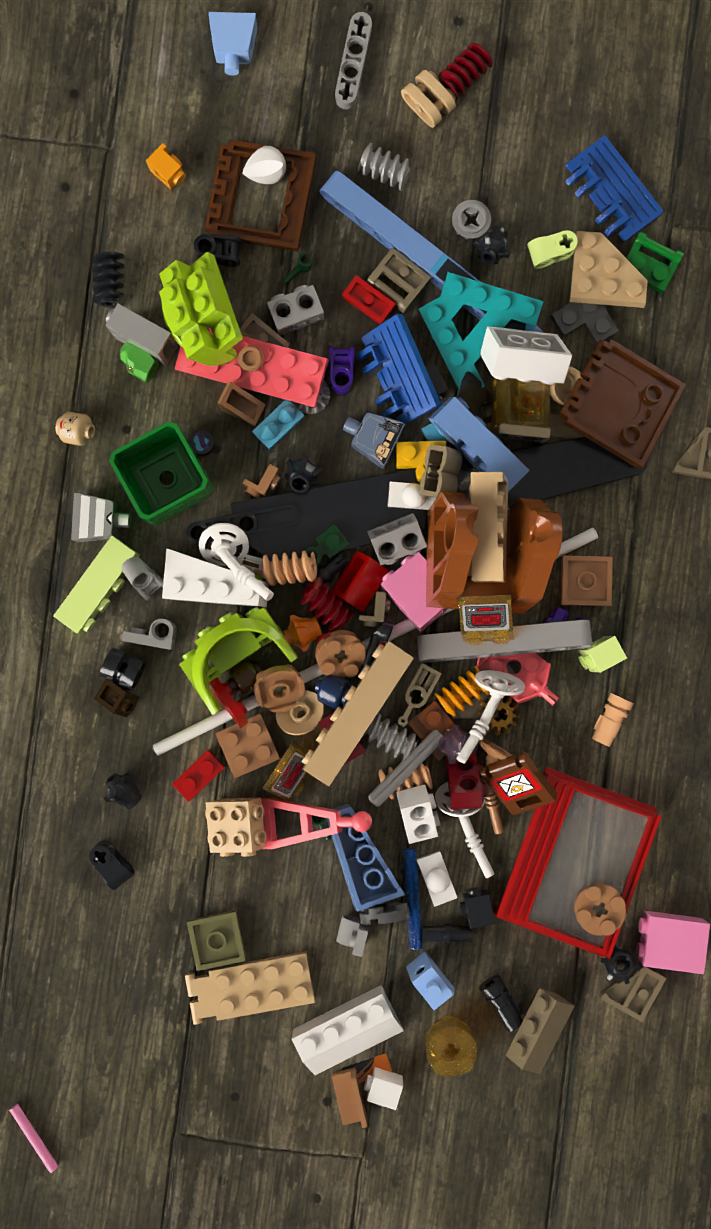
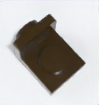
(116, 698)

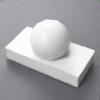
(408, 496)
(436, 878)

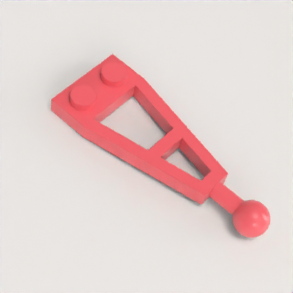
(360, 822)

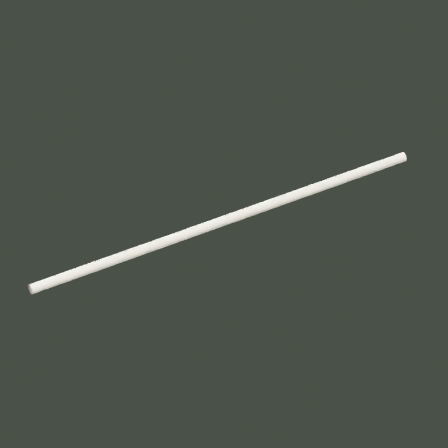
(314, 671)

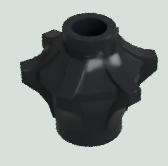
(493, 245)
(302, 474)
(123, 790)
(629, 964)

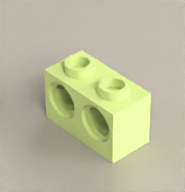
(602, 655)

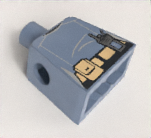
(374, 437)

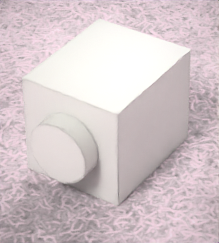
(384, 1088)

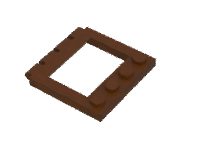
(294, 204)

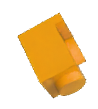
(166, 167)

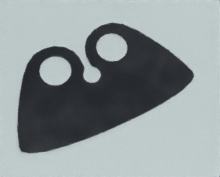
(474, 395)

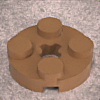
(347, 665)
(278, 676)
(614, 904)

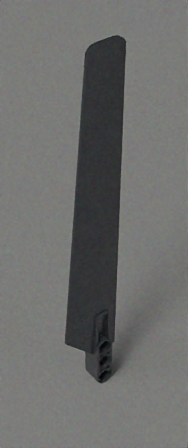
(294, 519)

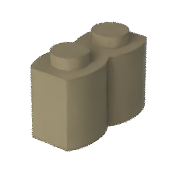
(441, 470)

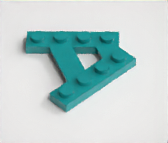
(500, 308)

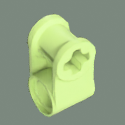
(547, 249)

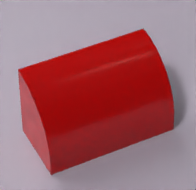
(360, 581)

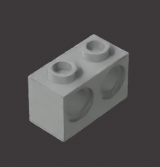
(298, 316)
(394, 533)

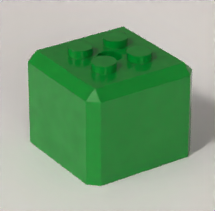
(144, 462)

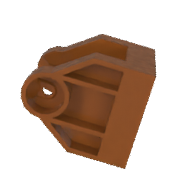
(532, 548)

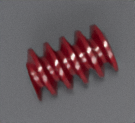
(465, 68)
(326, 604)

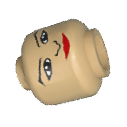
(75, 428)

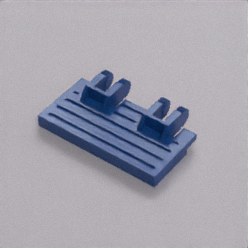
(614, 188)
(401, 371)

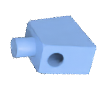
(233, 38)
(431, 981)

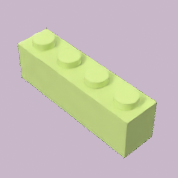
(95, 587)

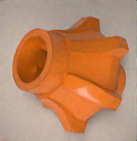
(302, 631)

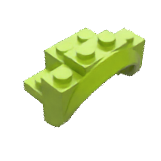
(196, 299)

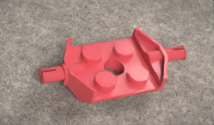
(533, 673)

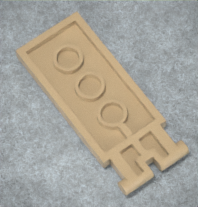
(251, 987)

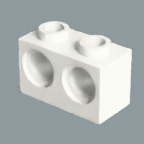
(417, 813)

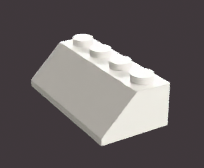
(346, 1030)

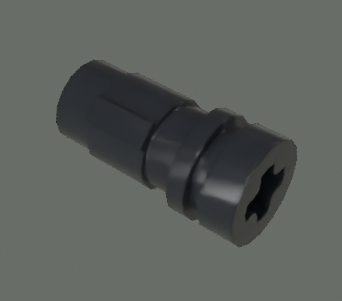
(503, 1005)

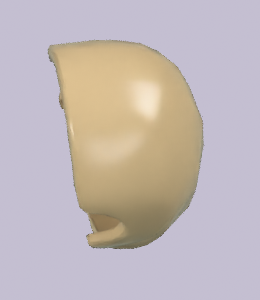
(561, 391)

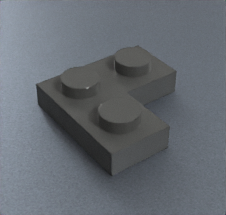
(592, 316)

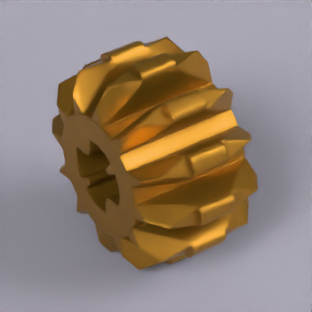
(507, 717)

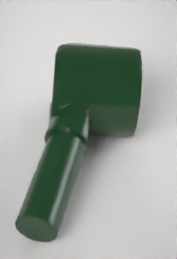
(299, 268)
(316, 820)

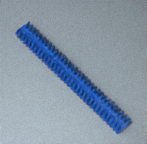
(413, 894)

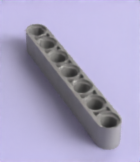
(527, 640)

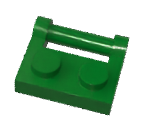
(654, 271)

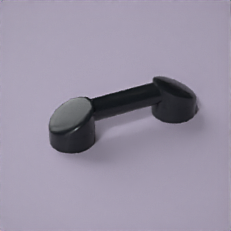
(381, 633)

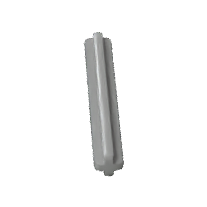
(405, 768)

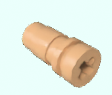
(610, 722)

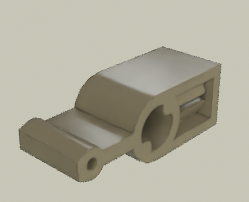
(425, 690)

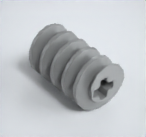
(385, 167)
(391, 737)

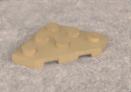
(604, 274)

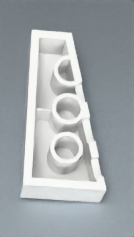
(201, 581)

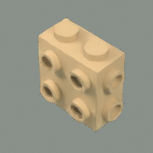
(235, 826)

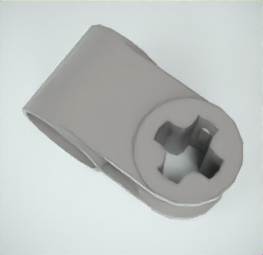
(142, 577)

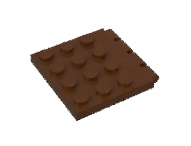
(621, 402)

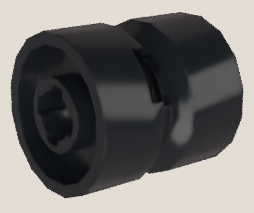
(115, 664)

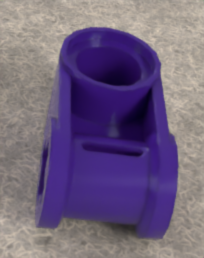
(341, 365)

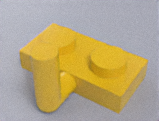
(413, 455)

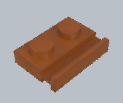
(431, 719)

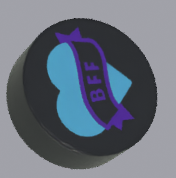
(202, 442)

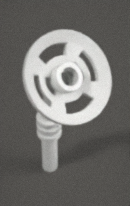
(224, 548)
(497, 691)
(471, 837)

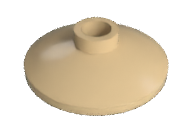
(308, 705)

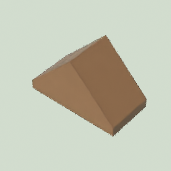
(240, 404)

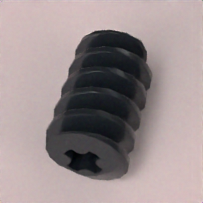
(106, 279)

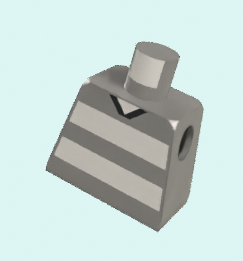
(96, 518)

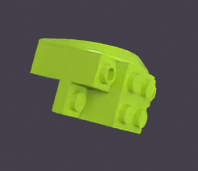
(228, 646)

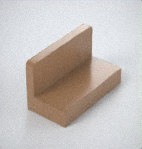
(349, 1097)

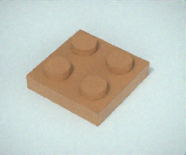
(586, 580)
(247, 746)

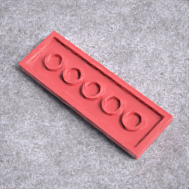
(284, 374)

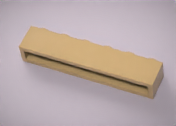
(357, 714)

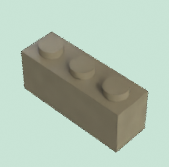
(539, 1031)

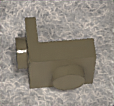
(382, 606)

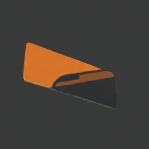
(366, 1067)

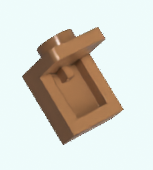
(269, 481)

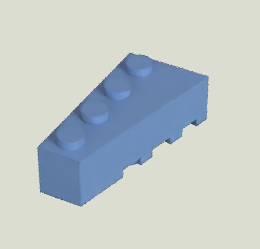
(475, 441)
(363, 867)

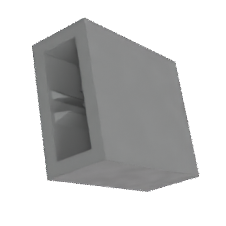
(142, 333)

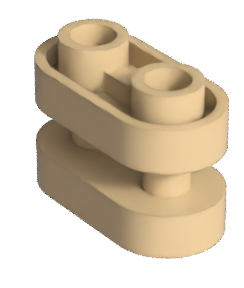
(429, 98)

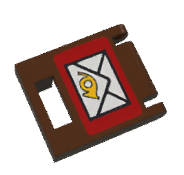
(516, 781)

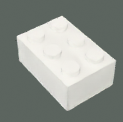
(525, 355)

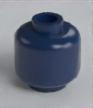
(332, 691)

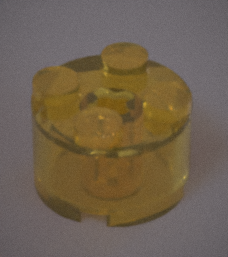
(451, 1061)

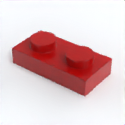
(368, 300)
(224, 694)
(198, 775)

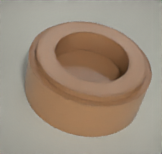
(251, 358)

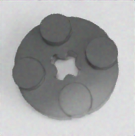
(391, 913)

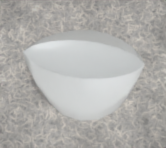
(265, 165)

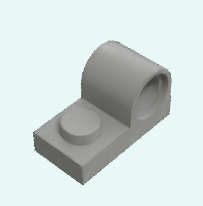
(153, 639)
(352, 934)

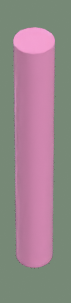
(33, 1138)

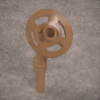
(492, 801)

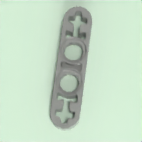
(353, 60)

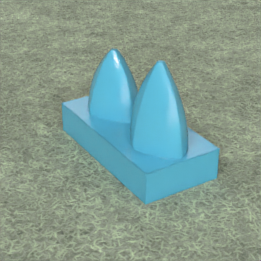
(278, 424)

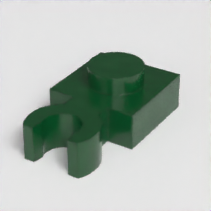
(329, 542)

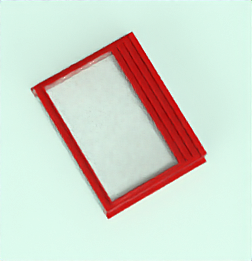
(572, 844)

